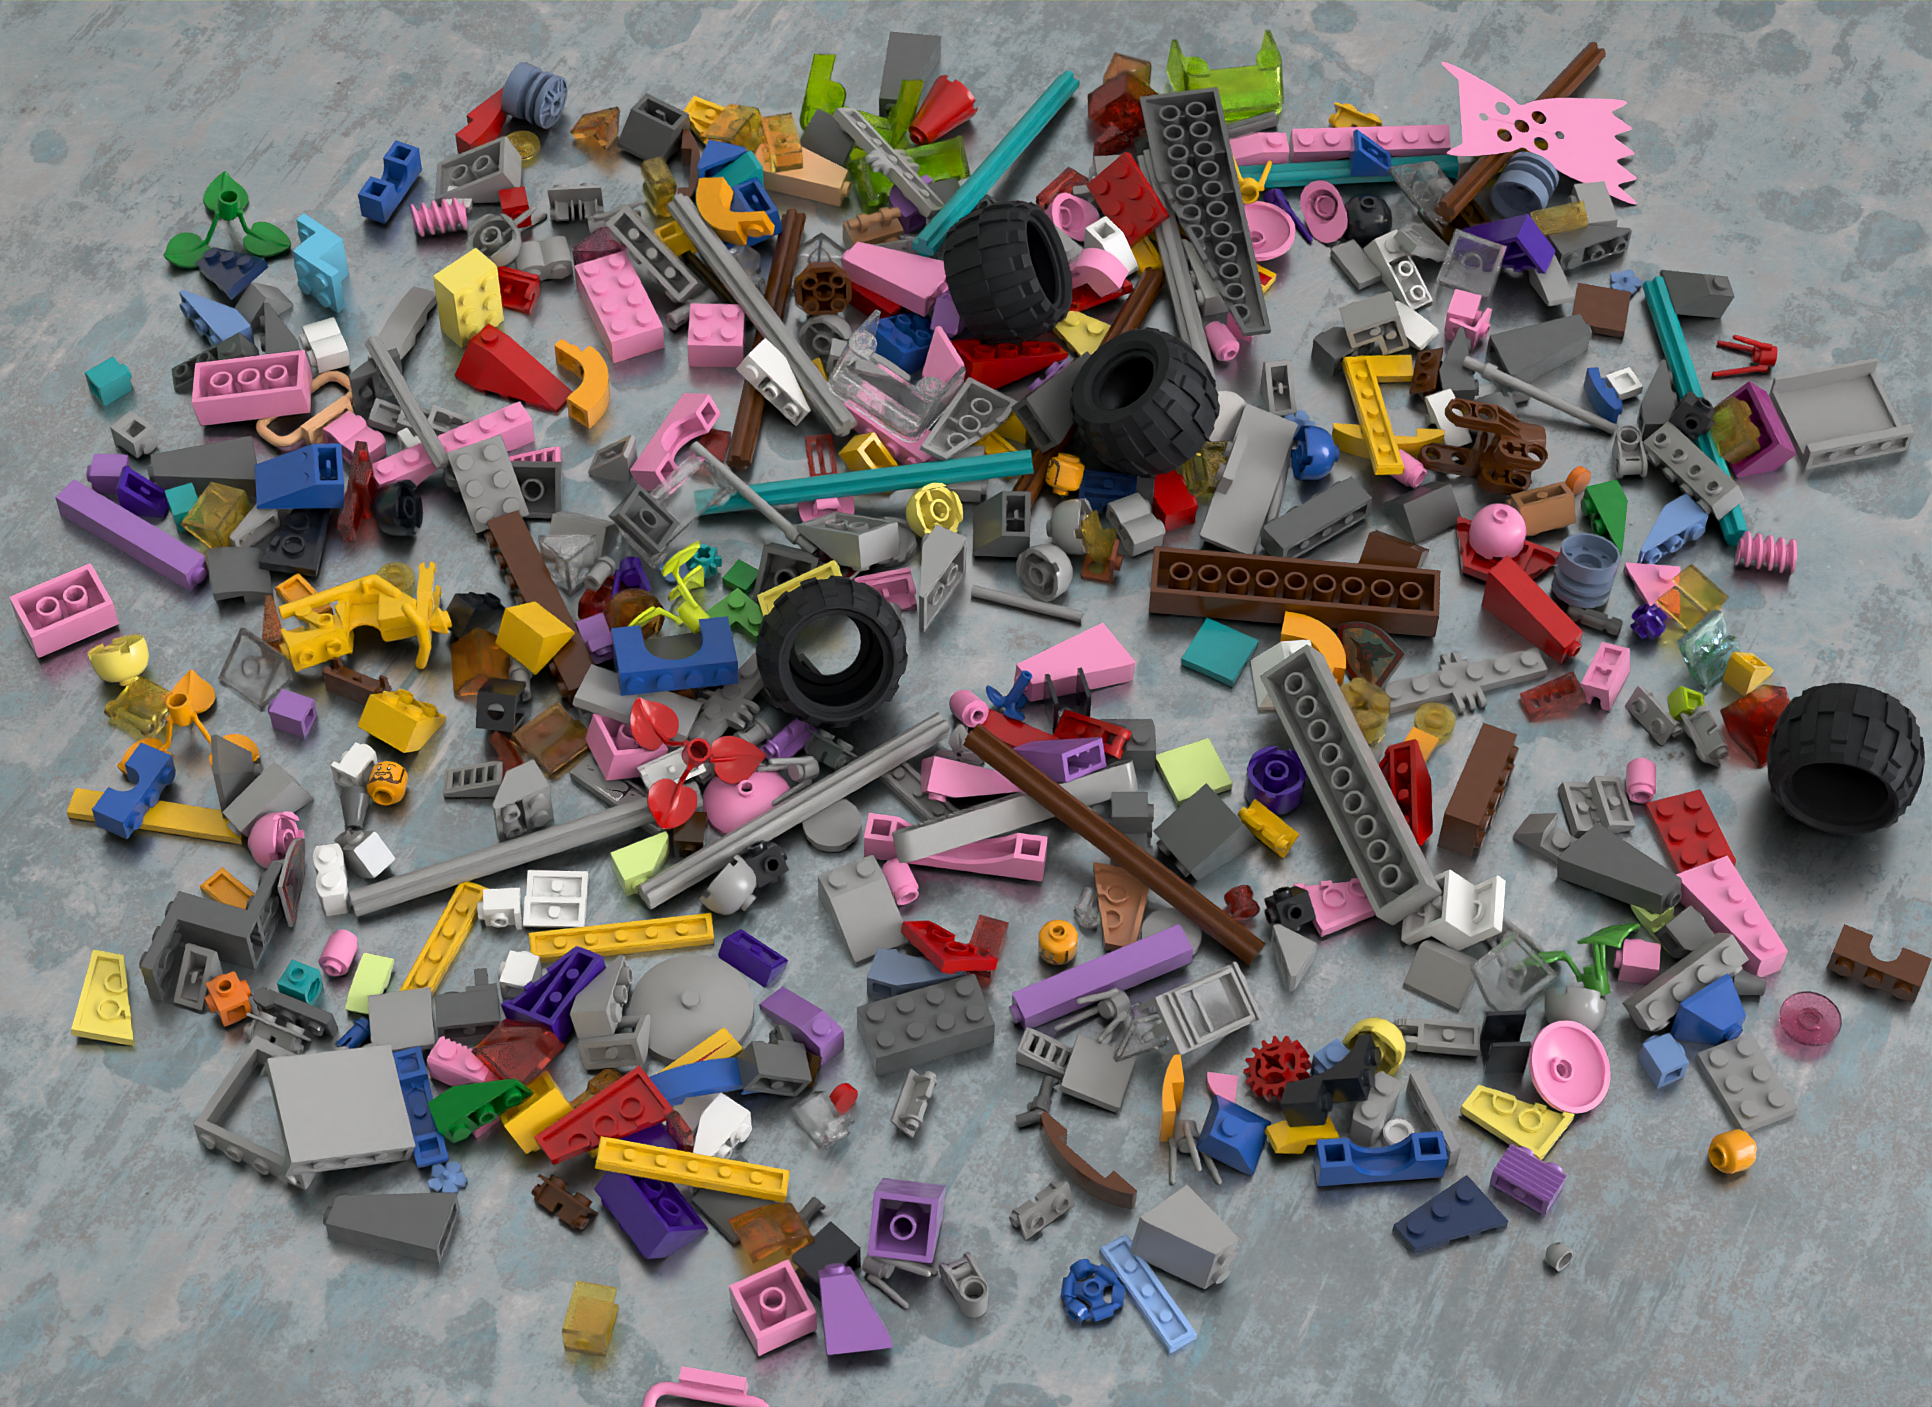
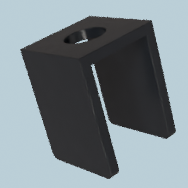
(503, 693)
(1078, 702)
(1501, 1042)
(829, 1247)

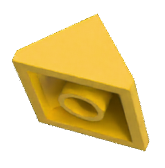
(532, 635)

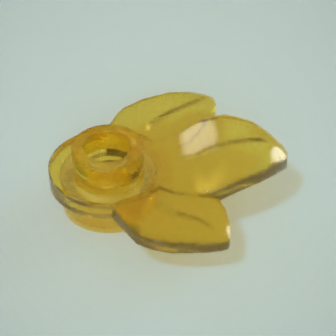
(1099, 540)

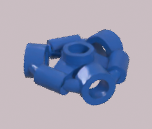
(1090, 1291)

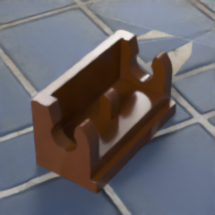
(352, 683)

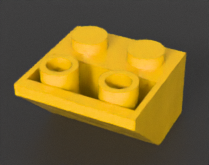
(400, 719)

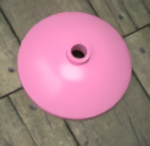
(1270, 230)
(732, 807)
(1580, 1063)

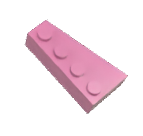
(1730, 908)

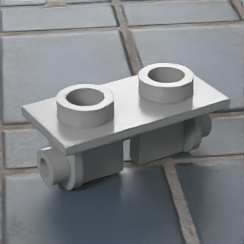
(1651, 715)
(1709, 746)
(287, 1037)
(912, 1101)
(1050, 1204)

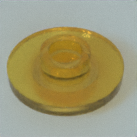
(525, 143)
(398, 575)
(1435, 719)

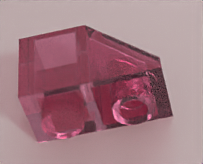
(596, 246)

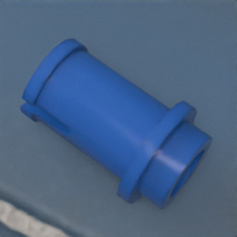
(356, 1034)

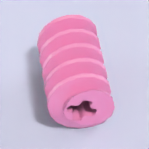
(439, 216)
(1766, 551)

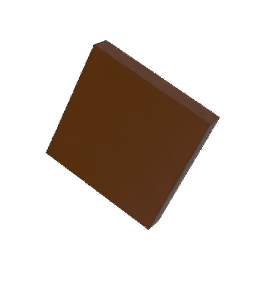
(1602, 308)

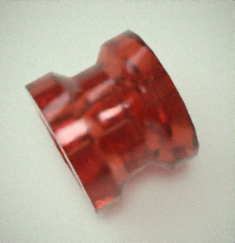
(1241, 903)

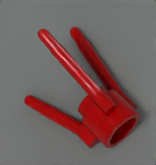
(1762, 354)

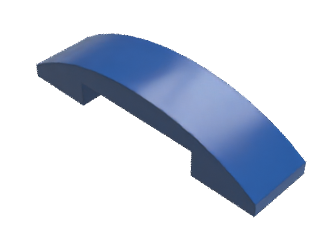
(699, 1079)
(416, 1093)

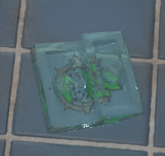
(1708, 650)

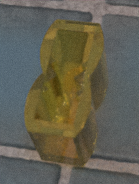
(658, 186)

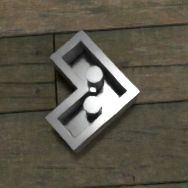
(1373, 321)

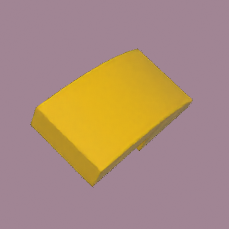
(1295, 1139)

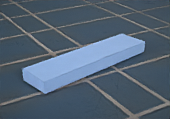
(1148, 1294)

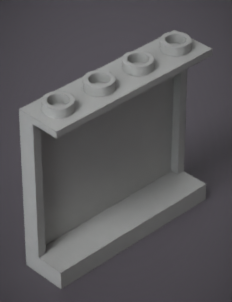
(1838, 414)
(339, 1108)

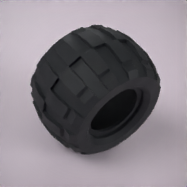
(1008, 272)
(1144, 402)
(843, 695)
(1845, 758)

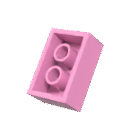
(64, 610)

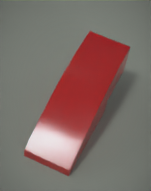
(483, 124)

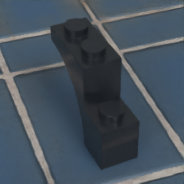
(1350, 1080)

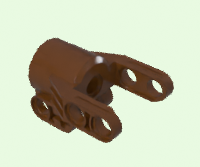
(1499, 448)

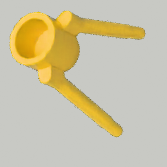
(1249, 187)

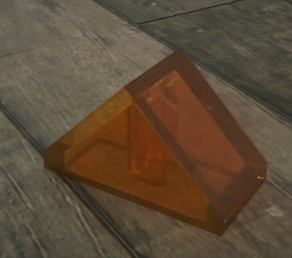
(1136, 66)

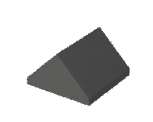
(541, 486)
(1425, 511)
(644, 520)

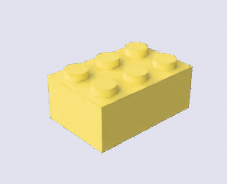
(468, 297)

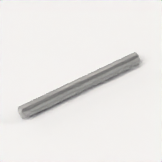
(407, 402)

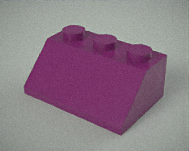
(1773, 440)

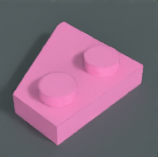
(1651, 580)

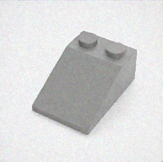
(480, 172)
(853, 538)
(941, 570)
(862, 908)

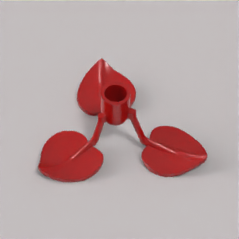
(670, 801)

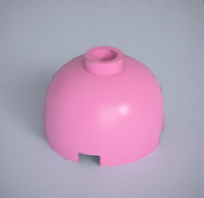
(1497, 531)
(273, 836)

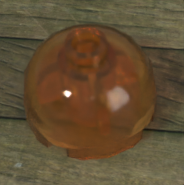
(628, 605)

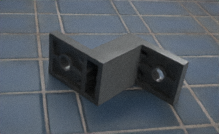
(233, 932)

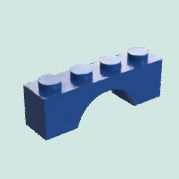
(1415, 1157)

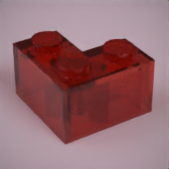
(1116, 98)

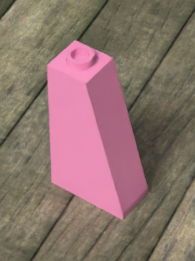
(897, 275)
(1094, 650)

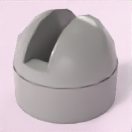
(1559, 1255)

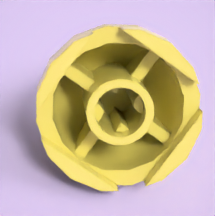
(932, 507)
(121, 659)
(1385, 1036)

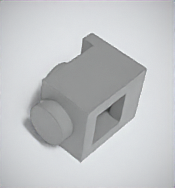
(136, 440)

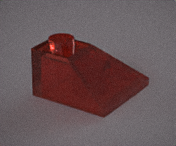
(518, 1049)

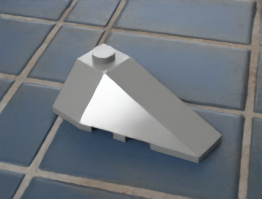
(967, 419)

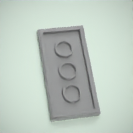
(602, 696)

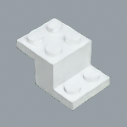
(1460, 914)

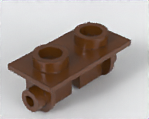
(1426, 372)
(574, 1207)

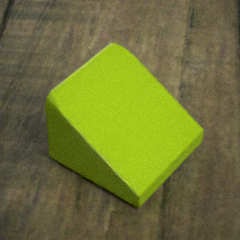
(1684, 701)

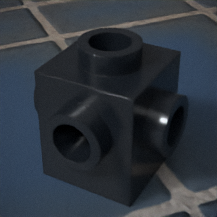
(1693, 415)
(766, 861)
(1289, 908)

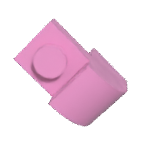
(1099, 270)

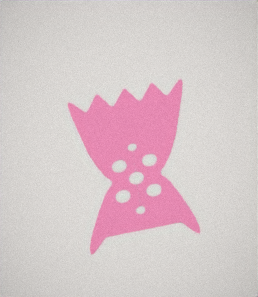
(1588, 128)

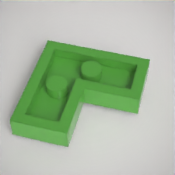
(741, 613)

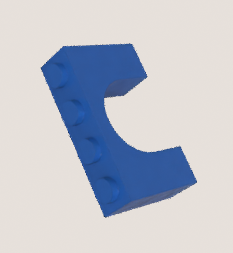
(644, 673)

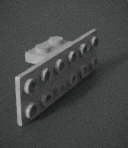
(1247, 480)

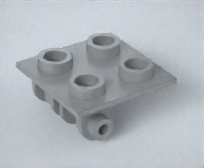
(563, 197)

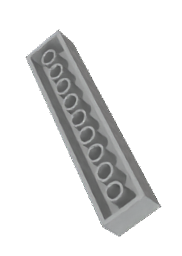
(1350, 786)

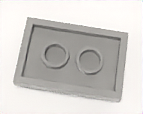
(487, 481)
(1746, 1083)

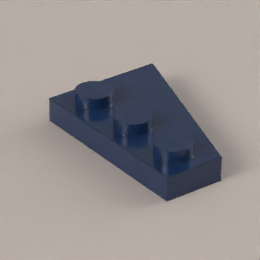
(230, 269)
(1448, 1216)

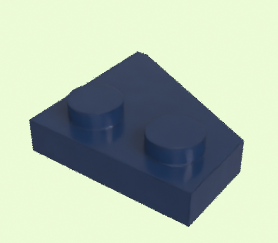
(1105, 487)

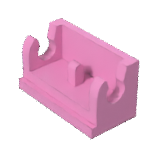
(894, 586)
(1606, 674)

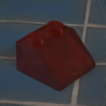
(1753, 718)

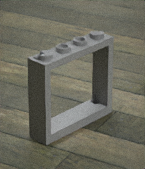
(233, 1145)

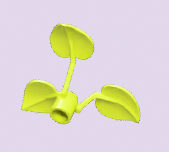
(689, 611)

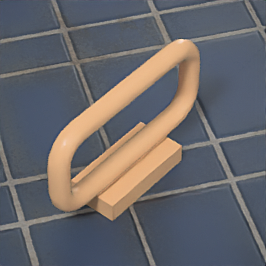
(312, 429)

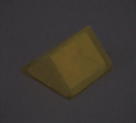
(735, 126)
(217, 514)

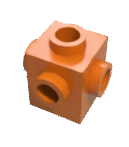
(228, 998)

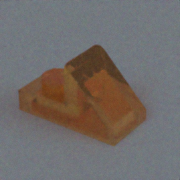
(598, 124)

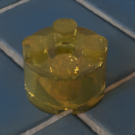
(1369, 707)

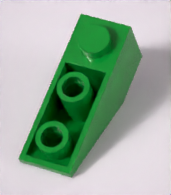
(1606, 510)
(471, 1106)

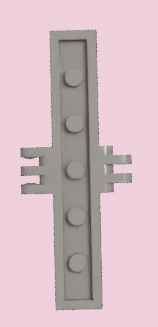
(889, 161)
(1465, 680)
(728, 705)

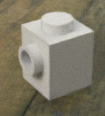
(517, 972)

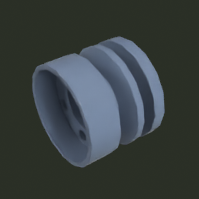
(534, 95)
(1524, 185)
(1585, 570)

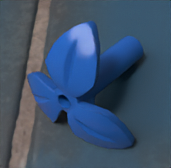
(1015, 698)

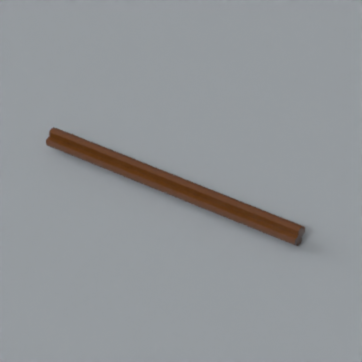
(1488, 165)
(777, 295)
(1127, 319)
(1114, 844)

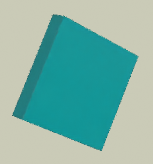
(1219, 652)

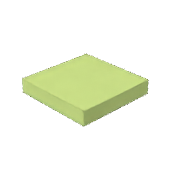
(1190, 768)

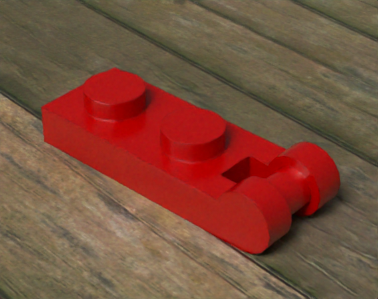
(1077, 726)

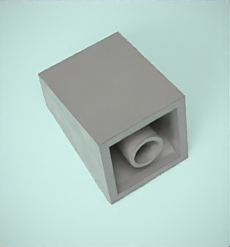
(1186, 1239)

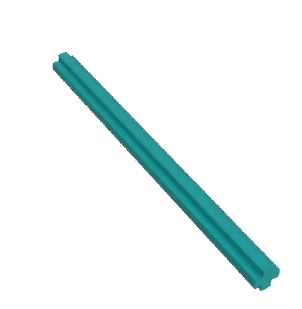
(996, 163)
(1336, 171)
(1685, 380)
(883, 480)

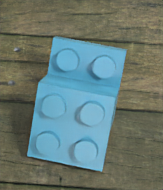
(320, 263)

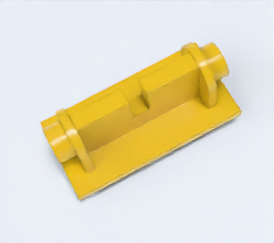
(1348, 116)
(1268, 828)

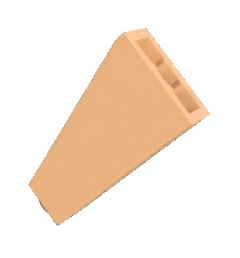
(817, 181)

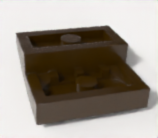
(1470, 216)

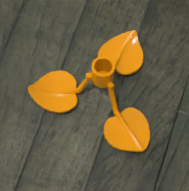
(188, 698)

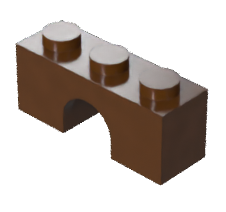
(1899, 977)

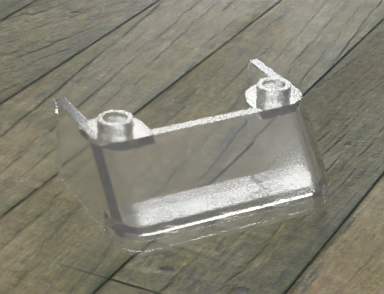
(883, 394)
(685, 496)

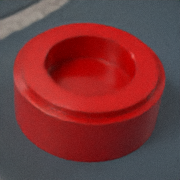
(843, 1097)

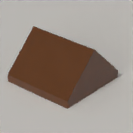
(1392, 551)

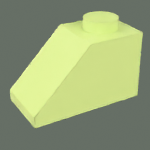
(640, 861)

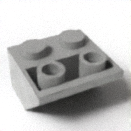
(522, 801)

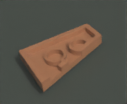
(1120, 905)

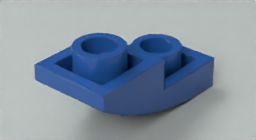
(1602, 398)

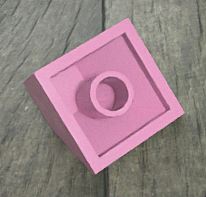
(942, 358)

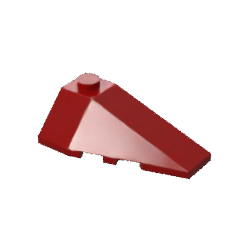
(1005, 362)
(504, 367)

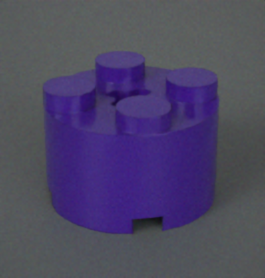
(1275, 779)

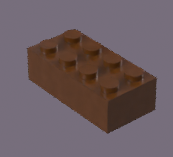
(1478, 791)

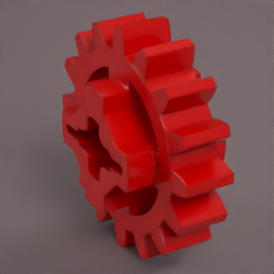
(1275, 1066)

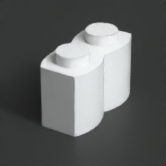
(325, 345)
(331, 879)

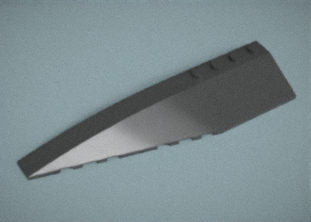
(1202, 186)

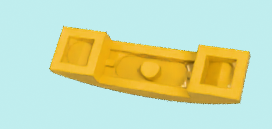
(1351, 440)

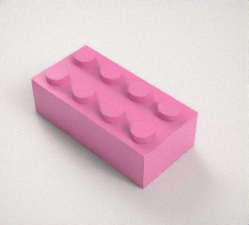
(619, 306)
(252, 387)

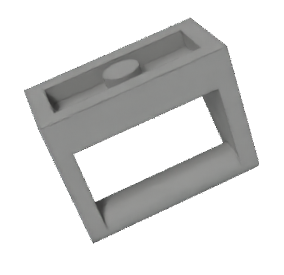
(618, 1049)

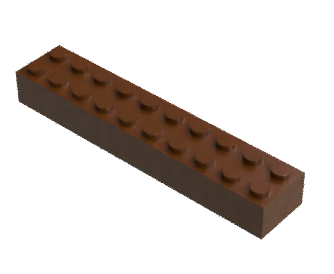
(1268, 586)

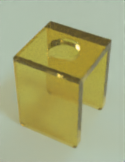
(1700, 589)
(590, 1319)

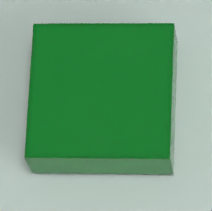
(741, 576)

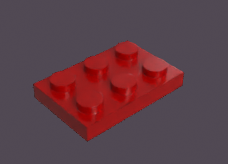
(1128, 199)
(1687, 830)

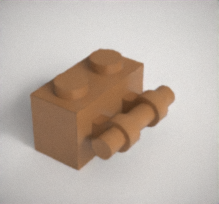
(873, 228)
(1545, 507)

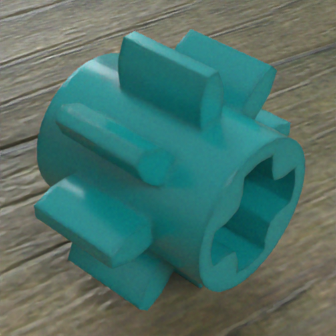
(707, 558)

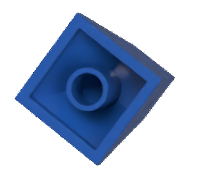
(1710, 1014)
(1233, 1135)

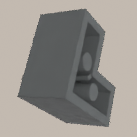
(1132, 817)

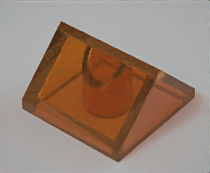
(475, 660)

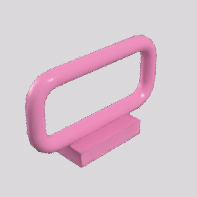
(707, 1387)

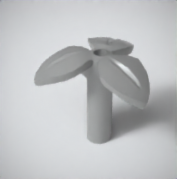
(959, 751)

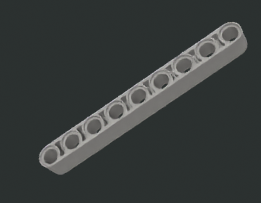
(1005, 814)

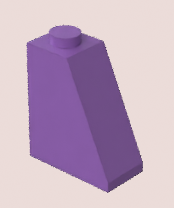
(1065, 758)
(848, 1314)

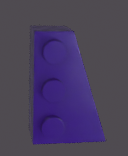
(1524, 242)
(553, 995)

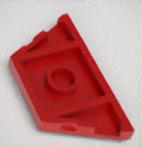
(1532, 558)

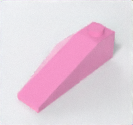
(1259, 148)
(954, 779)

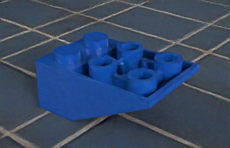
(752, 197)
(905, 340)
(302, 479)

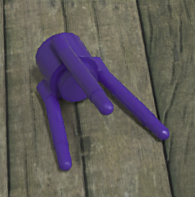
(1277, 198)
(631, 574)

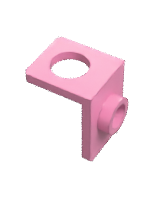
(1480, 330)

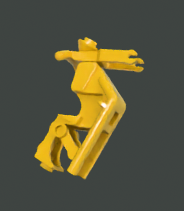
(363, 602)

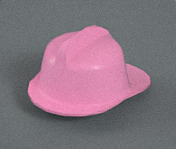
(1324, 211)
(1072, 215)

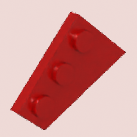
(942, 950)

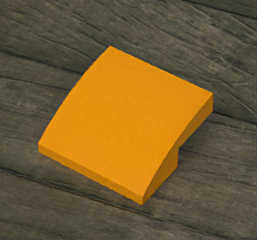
(1171, 1098)

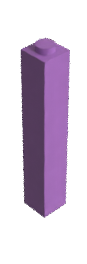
(132, 535)
(1117, 969)

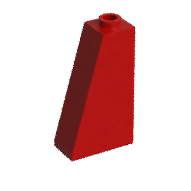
(1530, 611)

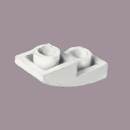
(1417, 329)
(1436, 407)

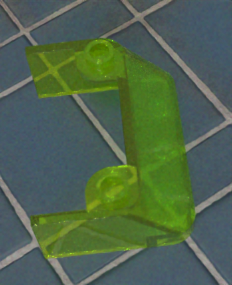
(1242, 89)
(829, 95)
(937, 160)

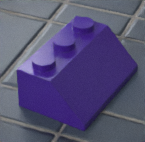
(650, 1213)

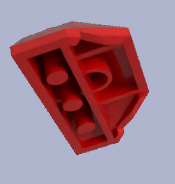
(1411, 786)

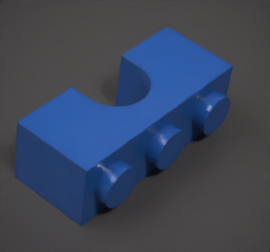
(381, 196)
(124, 810)

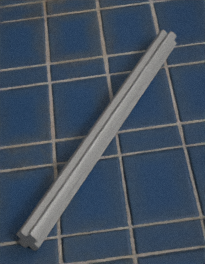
(1178, 272)
(761, 314)
(794, 810)
(504, 855)

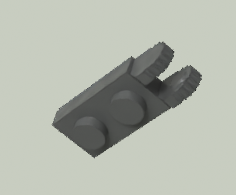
(295, 1011)

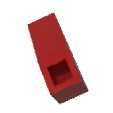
(1173, 502)

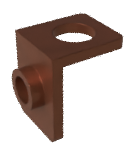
(1111, 566)

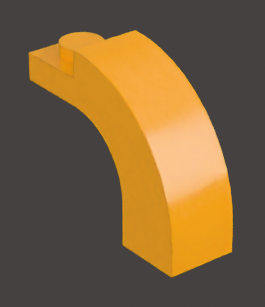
(714, 204)
(592, 397)
(1322, 639)

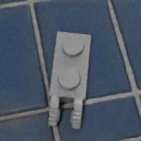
(1441, 1036)

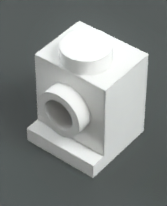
(354, 766)
(501, 907)

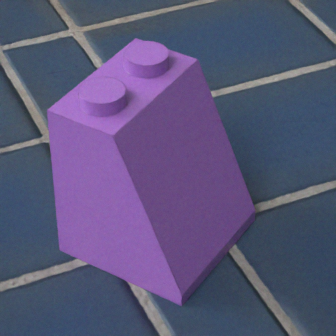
(906, 1220)

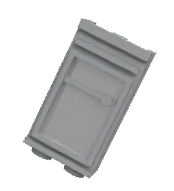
(1204, 1009)

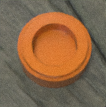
(1578, 479)

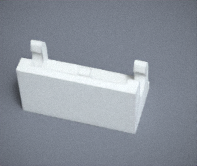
(666, 766)

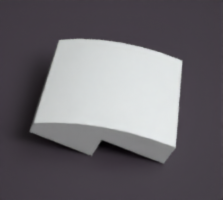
(556, 899)

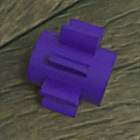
(1648, 621)

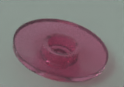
(1810, 1008)

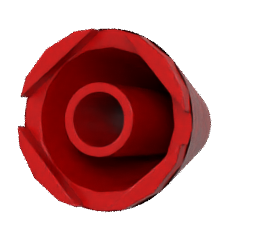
(942, 111)

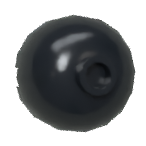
(1367, 218)
(397, 508)

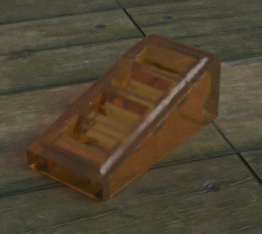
(271, 624)

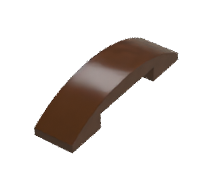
(690, 159)
(1110, 1189)

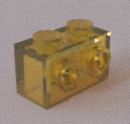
(781, 143)

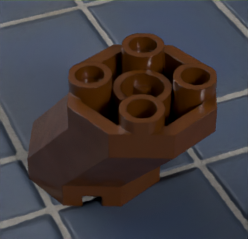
(822, 289)

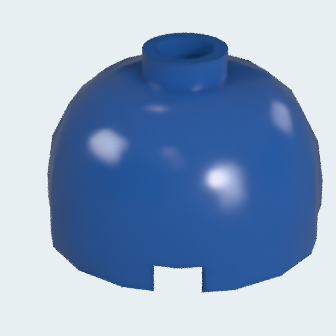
(1314, 453)

